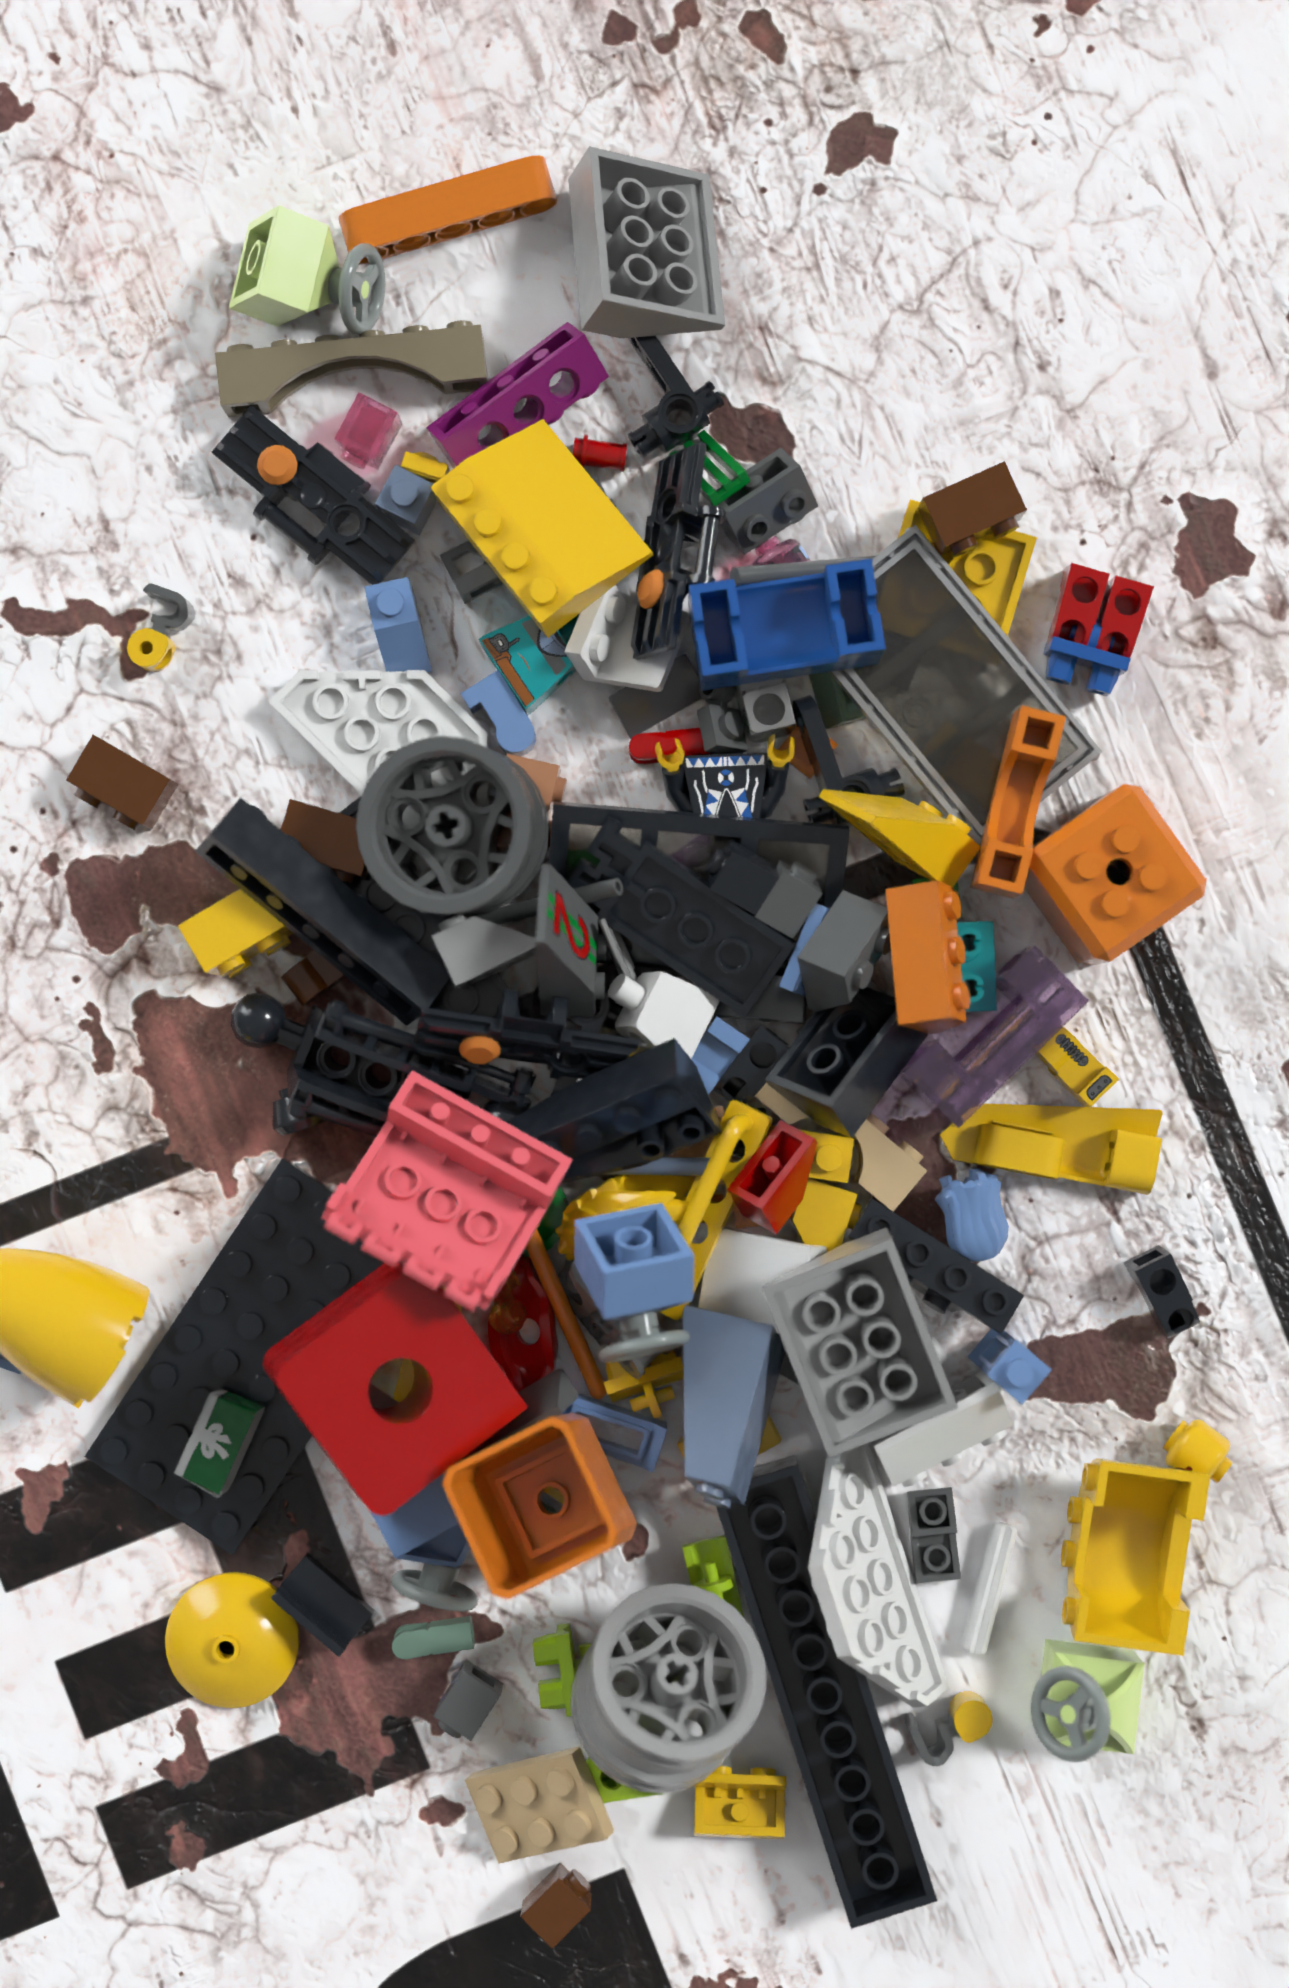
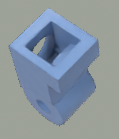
(512, 724)
(717, 1051)

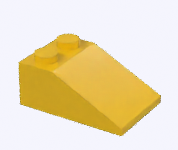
(909, 833)

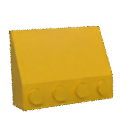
(541, 524)

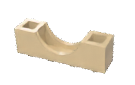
(883, 1167)

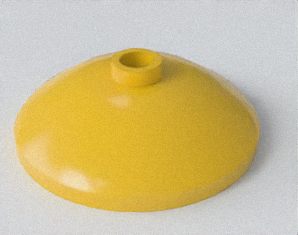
(239, 1611)

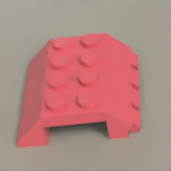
(447, 1193)

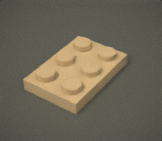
(539, 1805)

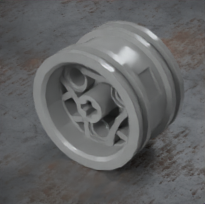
(644, 1735)

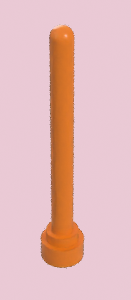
(565, 1316)

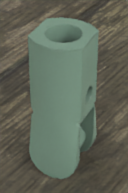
(434, 1637)

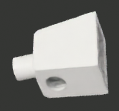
(662, 1009)

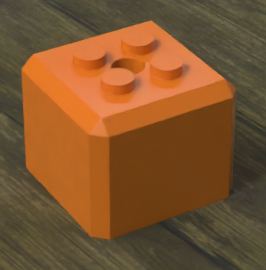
(1072, 886)
(502, 1509)

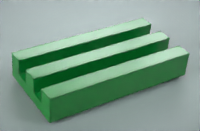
(728, 462)

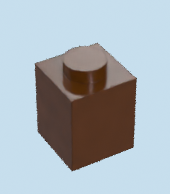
(557, 1904)

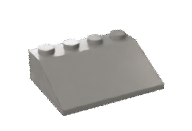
(644, 247)
(859, 1343)

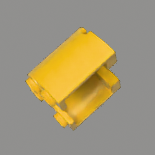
(1131, 1554)

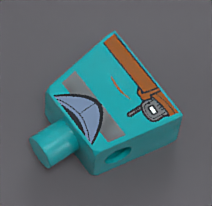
(530, 660)

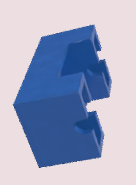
(786, 626)

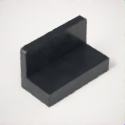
(322, 1604)

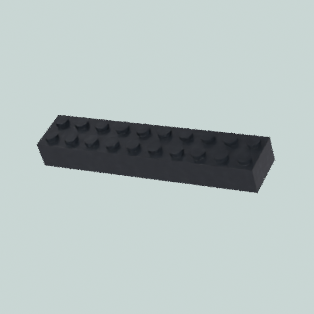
(825, 1704)

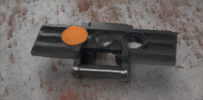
(323, 485)
(673, 525)
(519, 1039)

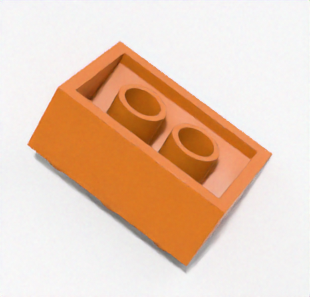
(927, 956)

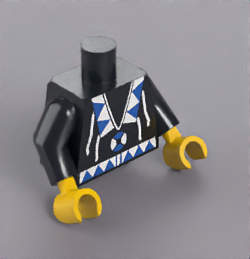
(726, 782)

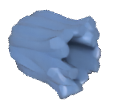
(974, 1215)

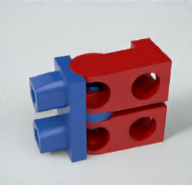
(1095, 643)

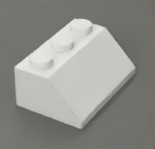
(944, 1438)

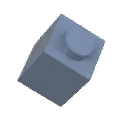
(406, 500)

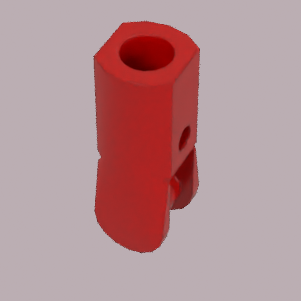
(643, 744)

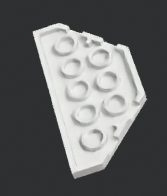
(370, 714)
(868, 1584)

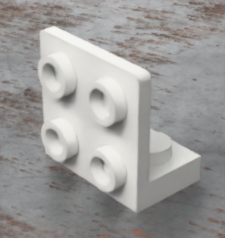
(603, 648)

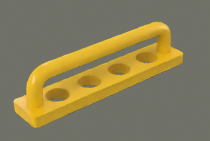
(738, 1122)

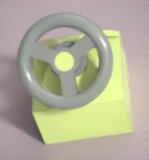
(294, 269)
(1087, 1700)

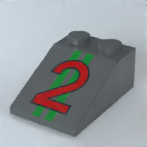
(567, 947)

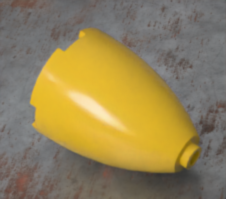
(66, 1320)

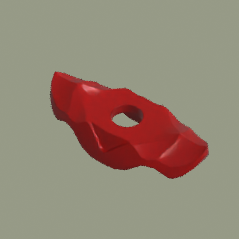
(521, 1360)

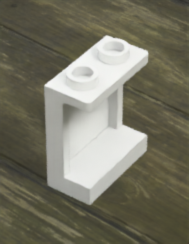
(743, 1265)

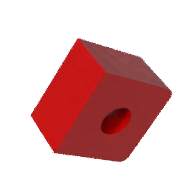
(450, 1410)

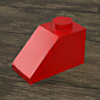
(775, 1177)

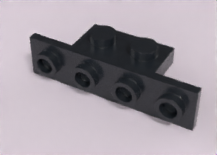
(940, 1272)

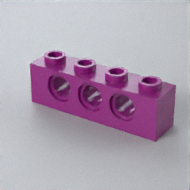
(526, 378)

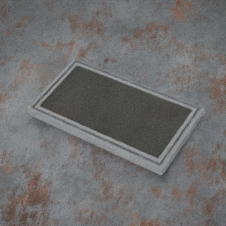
(950, 684)

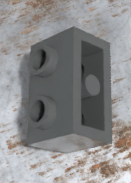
(768, 503)

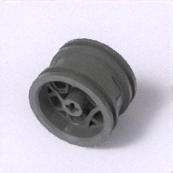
(476, 838)

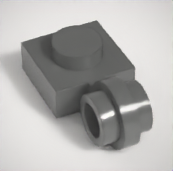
(720, 725)

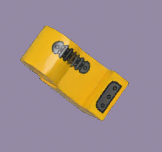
(1076, 1068)

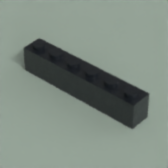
(324, 911)

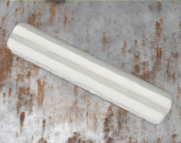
(989, 1588)

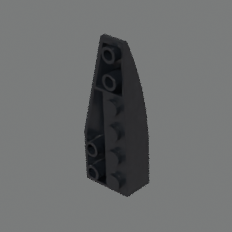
(625, 1113)

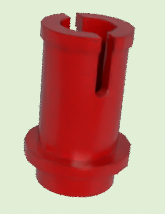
(600, 453)

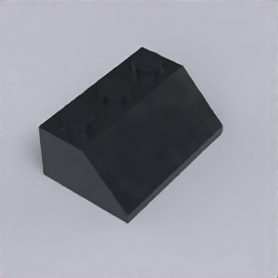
(846, 1061)

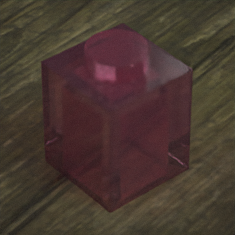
(367, 432)

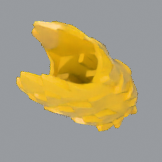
(622, 1194)

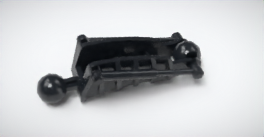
(314, 1074)

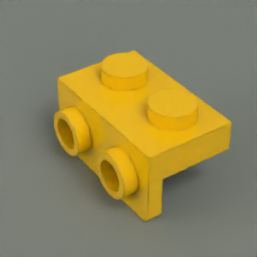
(741, 1804)

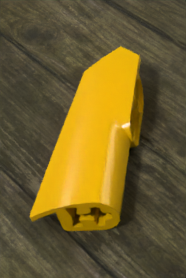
(1067, 1142)

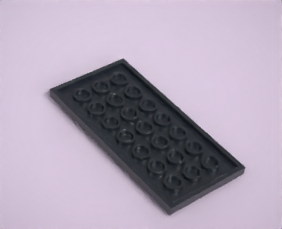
(257, 1291)

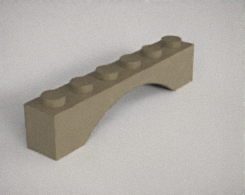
(264, 377)

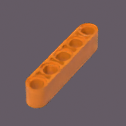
(451, 208)

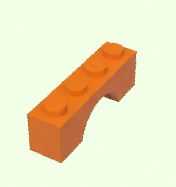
(1013, 810)

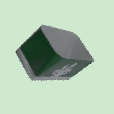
(746, 703)
(219, 1441)

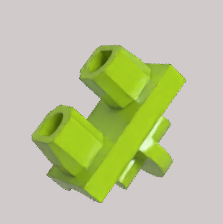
(712, 1569)
(558, 1649)

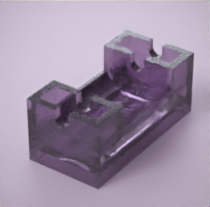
(1038, 1008)

